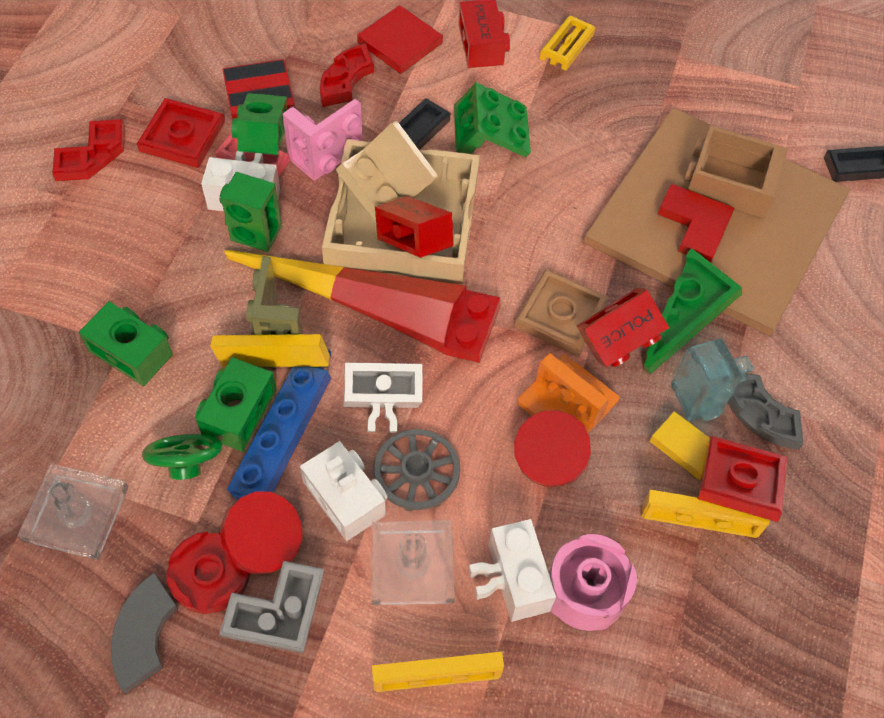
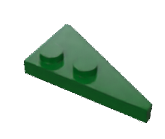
(697, 300)

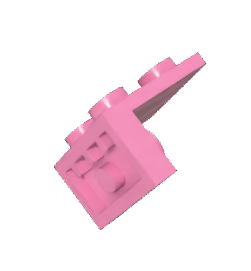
(321, 146)

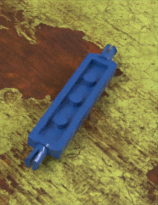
(280, 431)

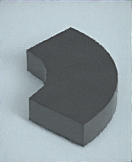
(765, 415)
(137, 633)

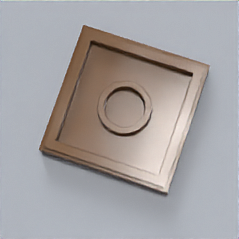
(557, 308)

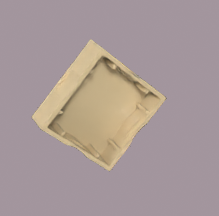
(352, 232)

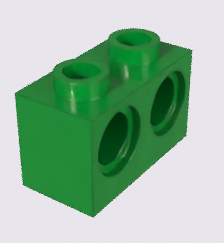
(251, 211)

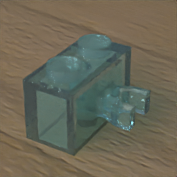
(708, 379)

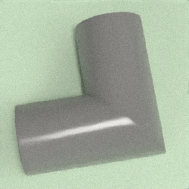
(279, 622)

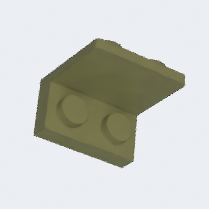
(263, 312)

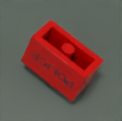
(483, 33)
(414, 226)
(623, 328)

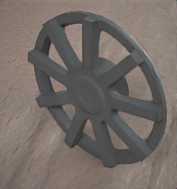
(417, 470)

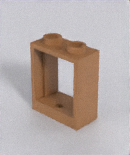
(741, 151)

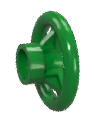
(180, 454)

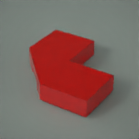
(83, 162)

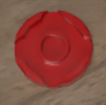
(552, 448)
(261, 532)
(204, 574)

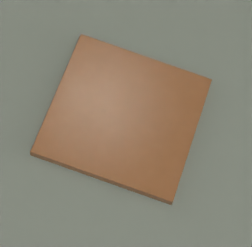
(756, 252)

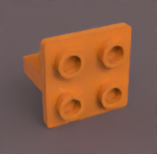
(568, 388)

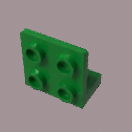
(491, 117)

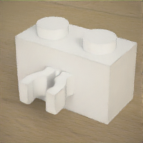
(220, 172)
(384, 387)
(344, 490)
(518, 570)

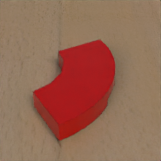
(343, 74)

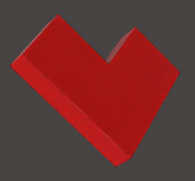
(703, 216)

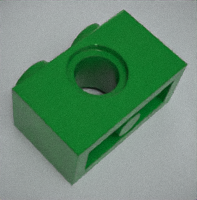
(260, 124)
(137, 359)
(236, 423)

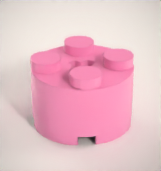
(612, 576)

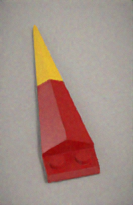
(427, 310)

